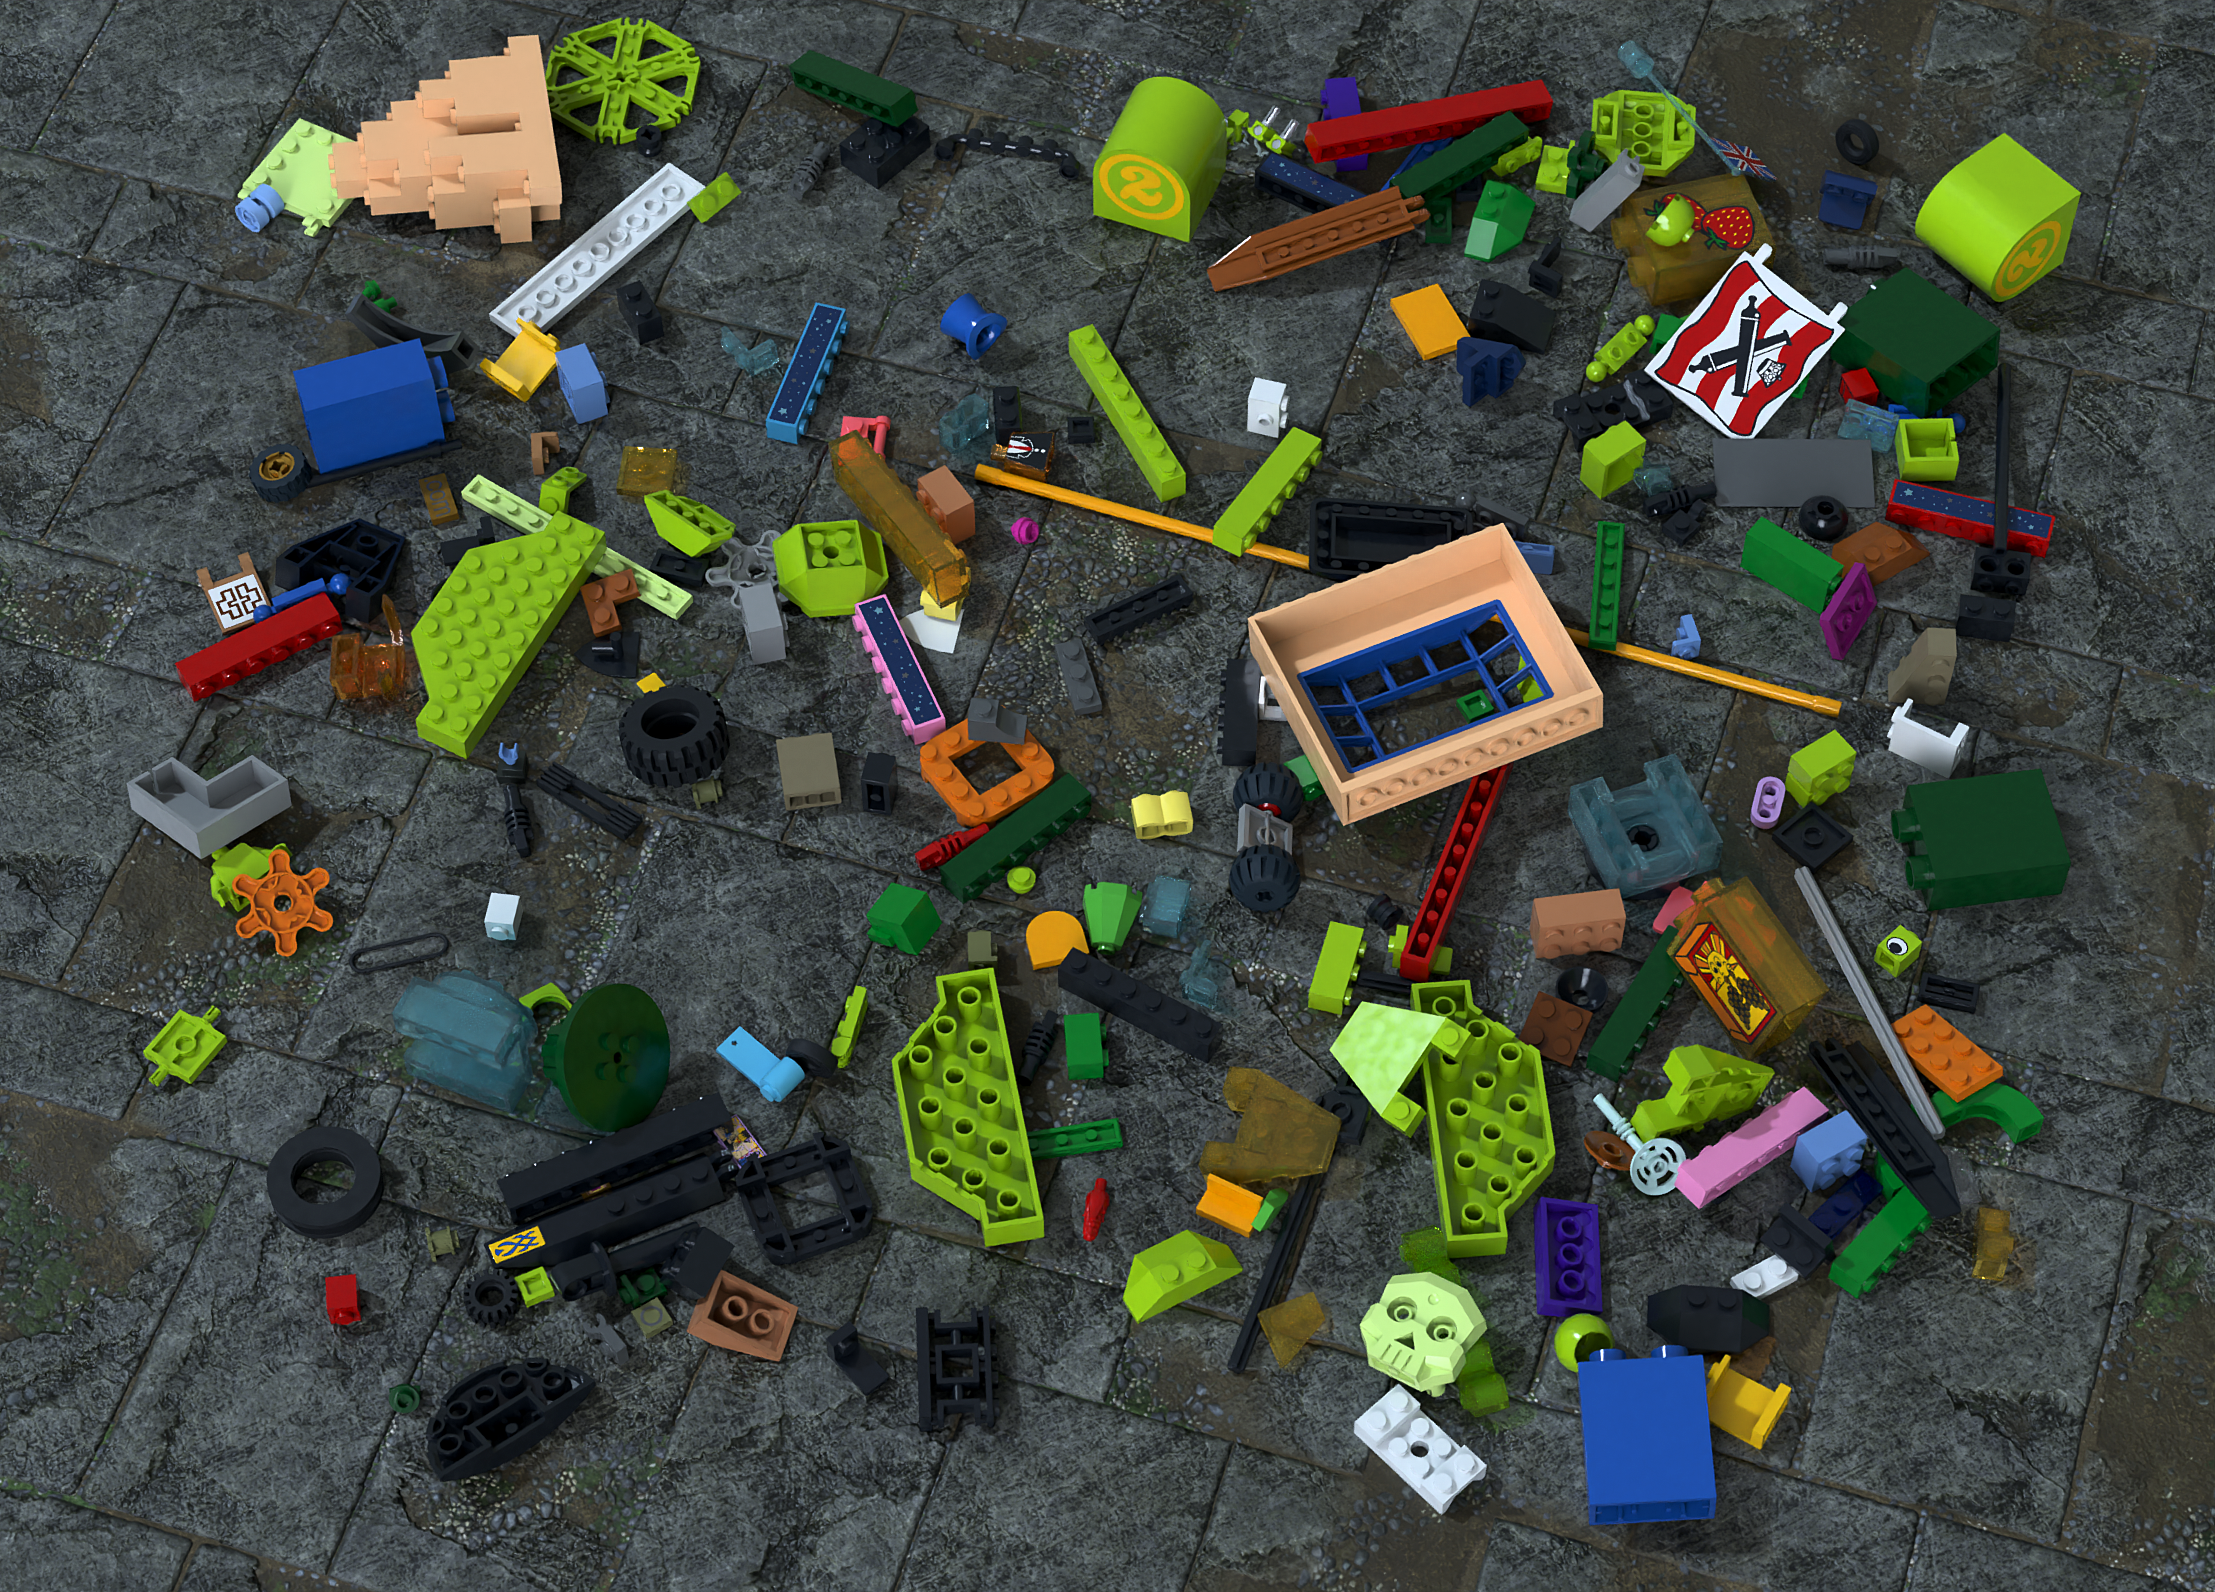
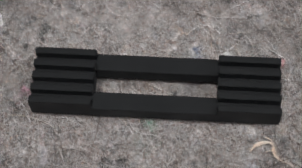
(559, 780)

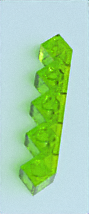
(1478, 1383)

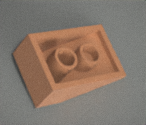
(743, 1318)

